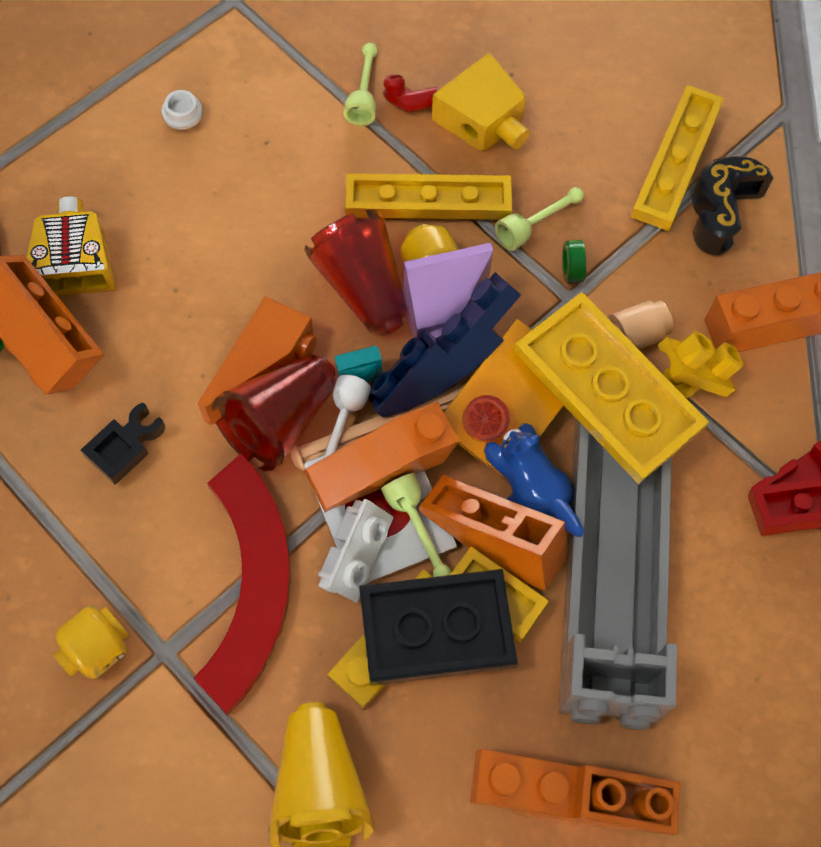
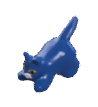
(533, 477)

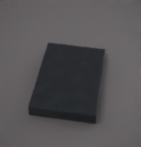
(437, 627)

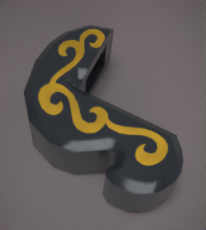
(717, 195)

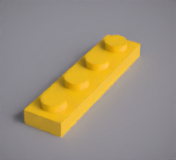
(677, 158)
(429, 196)

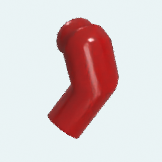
(405, 98)

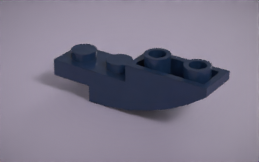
(434, 365)

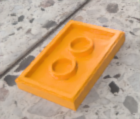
(513, 383)

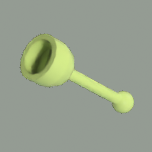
(360, 104)
(515, 230)
(404, 496)

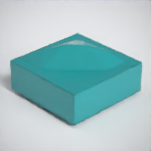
(360, 363)

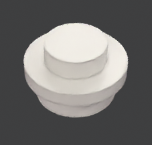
(181, 110)

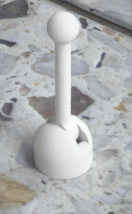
(349, 396)

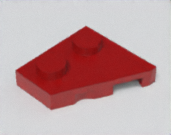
(791, 497)

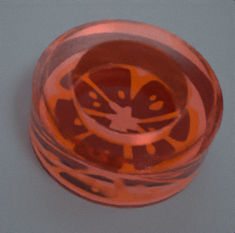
(485, 418)

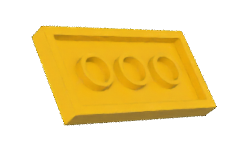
(610, 387)

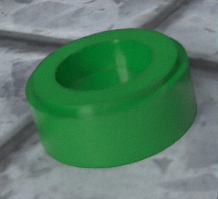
(574, 261)

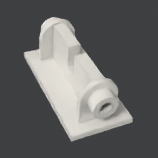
(363, 532)

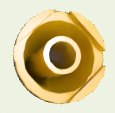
(317, 784)

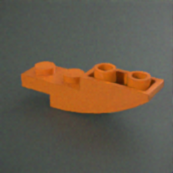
(575, 793)

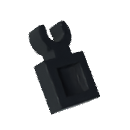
(120, 448)

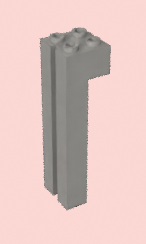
(617, 594)

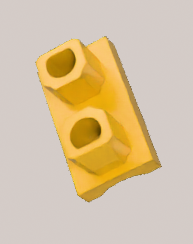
(700, 366)

